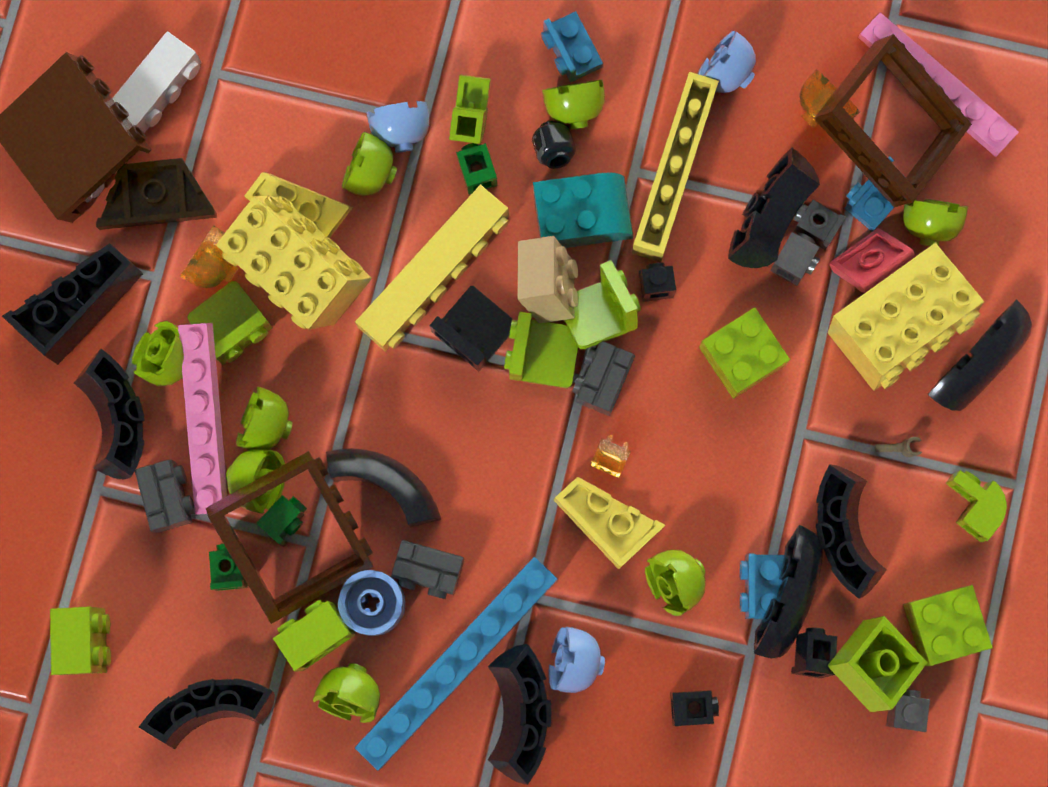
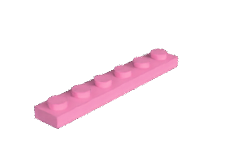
(987, 125)
(203, 415)

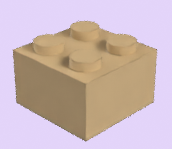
(546, 279)

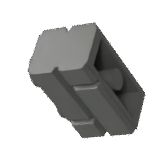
(604, 377)
(164, 495)
(427, 568)

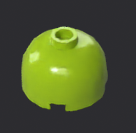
(575, 102)
(369, 167)
(934, 220)
(159, 355)
(264, 421)
(250, 467)
(676, 579)
(348, 693)

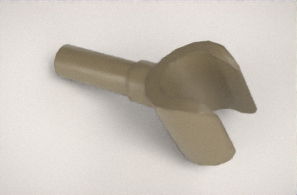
(899, 447)

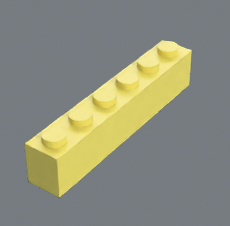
(674, 167)
(433, 268)

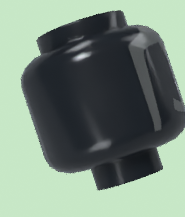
(553, 144)

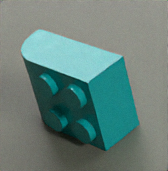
(583, 209)

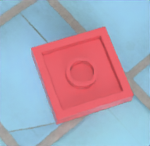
(871, 260)

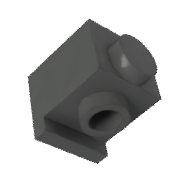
(822, 233)

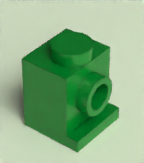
(472, 155)
(282, 519)
(224, 580)

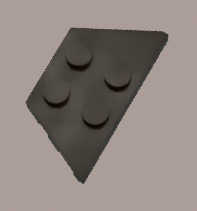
(154, 195)

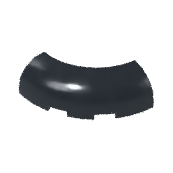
(772, 211)
(988, 359)
(118, 412)
(389, 475)
(840, 531)
(788, 612)
(206, 702)
(524, 713)

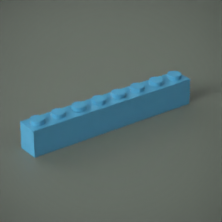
(456, 664)

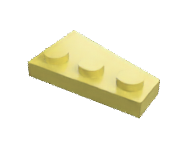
(321, 210)
(607, 522)

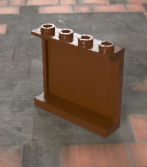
(68, 135)

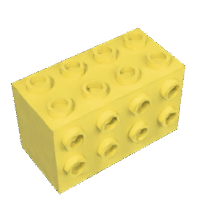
(293, 262)
(905, 317)

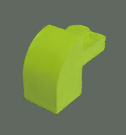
(471, 109)
(986, 505)

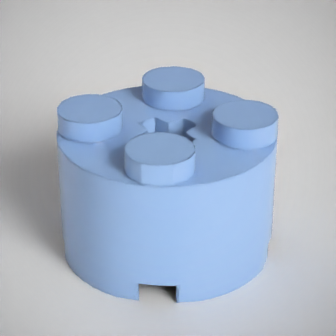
(354, 597)

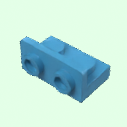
(572, 46)
(868, 204)
(761, 583)

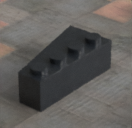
(74, 304)

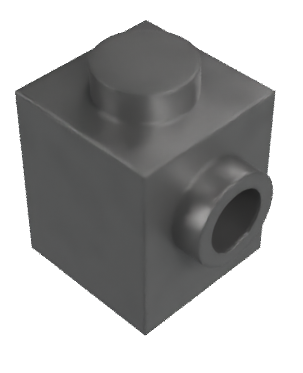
(796, 258)
(910, 712)

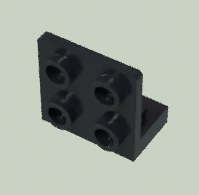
(473, 328)

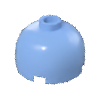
(731, 63)
(399, 124)
(576, 661)

